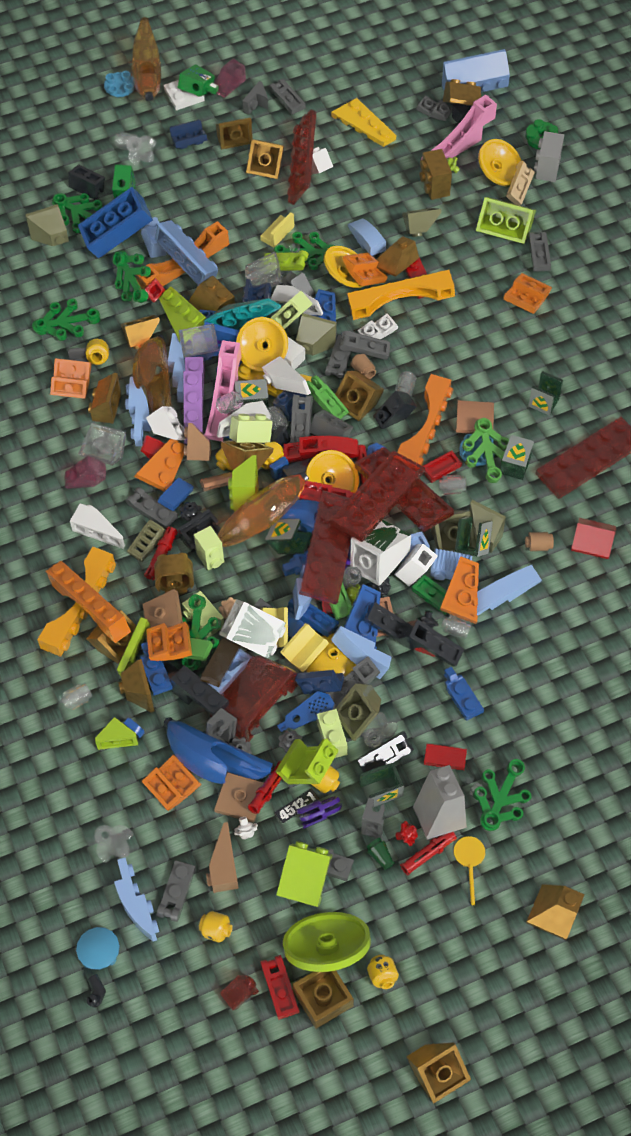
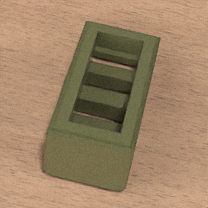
(147, 530)

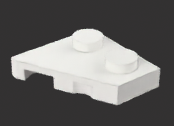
(181, 98)

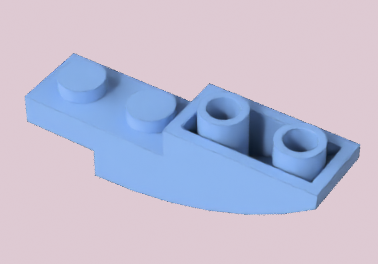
(138, 411)
(134, 903)

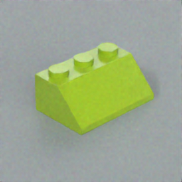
(505, 220)
(243, 483)

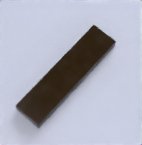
(220, 662)

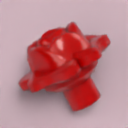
(407, 833)

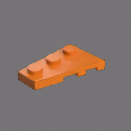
(162, 466)
(462, 591)

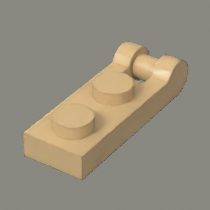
(520, 183)

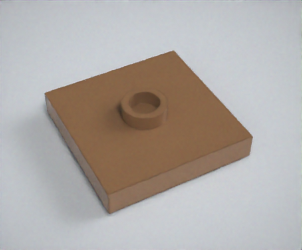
(163, 610)
(236, 795)

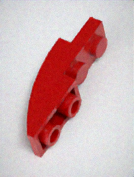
(313, 445)

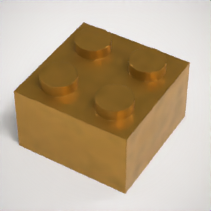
(435, 174)
(323, 996)

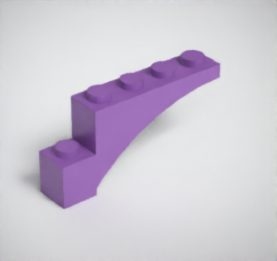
(193, 391)

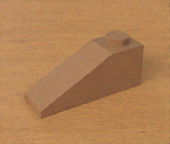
(222, 865)

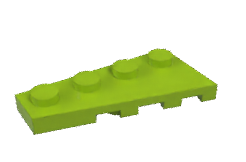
(180, 312)

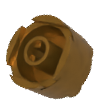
(174, 572)

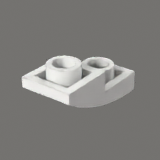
(380, 328)

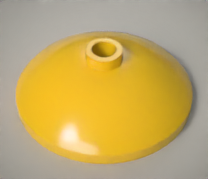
(498, 161)
(336, 267)
(254, 335)
(336, 467)
(325, 661)

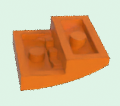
(364, 269)
(527, 293)
(70, 378)
(168, 642)
(171, 783)

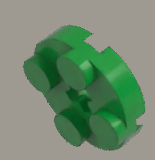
(537, 128)

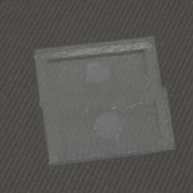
(264, 271)

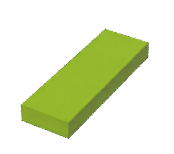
(134, 645)

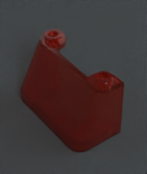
(256, 692)

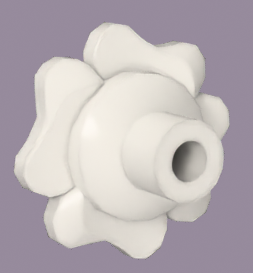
(245, 829)

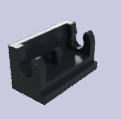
(86, 181)
(202, 521)

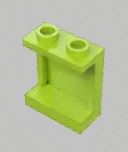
(306, 763)
(304, 873)

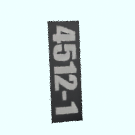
(290, 811)

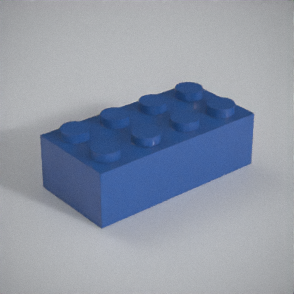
(115, 222)

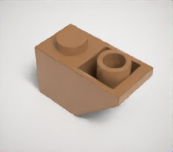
(198, 445)

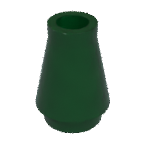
(379, 852)

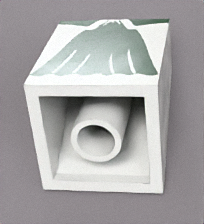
(380, 552)
(253, 629)

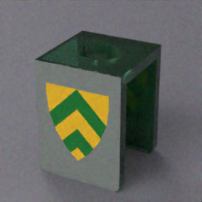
(253, 391)
(547, 394)
(517, 457)
(464, 533)
(289, 541)
(379, 774)

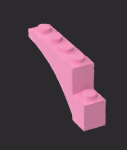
(470, 128)
(225, 382)

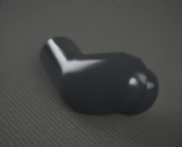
(98, 991)

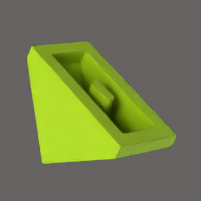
(115, 736)

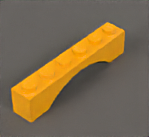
(434, 286)
(58, 633)

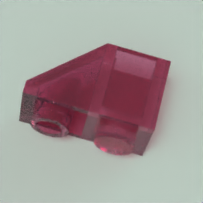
(230, 77)
(85, 473)

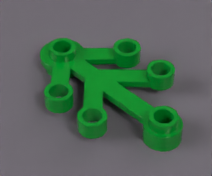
(76, 210)
(308, 248)
(121, 260)
(45, 325)
(195, 631)
(500, 797)

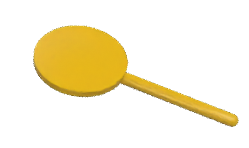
(469, 853)

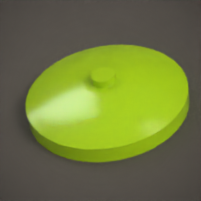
(326, 941)

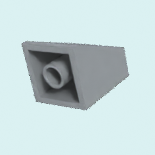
(440, 804)

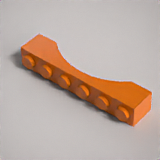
(210, 241)
(436, 394)
(102, 612)

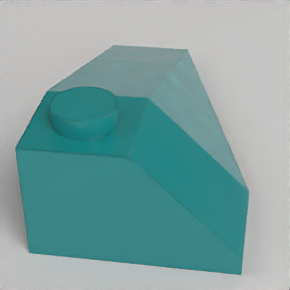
(238, 314)

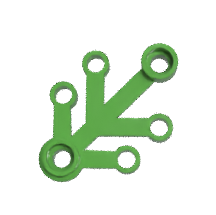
(486, 447)

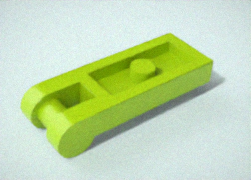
(291, 261)

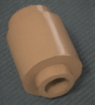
(363, 365)
(539, 541)

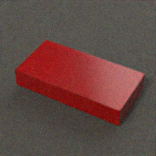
(442, 466)
(443, 756)

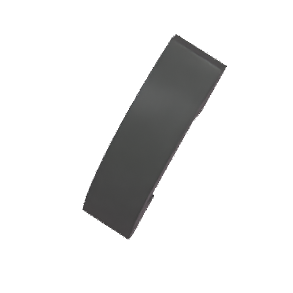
(362, 673)

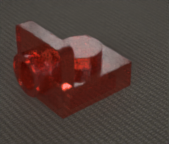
(239, 991)

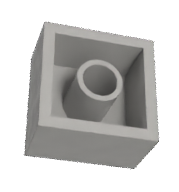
(548, 156)

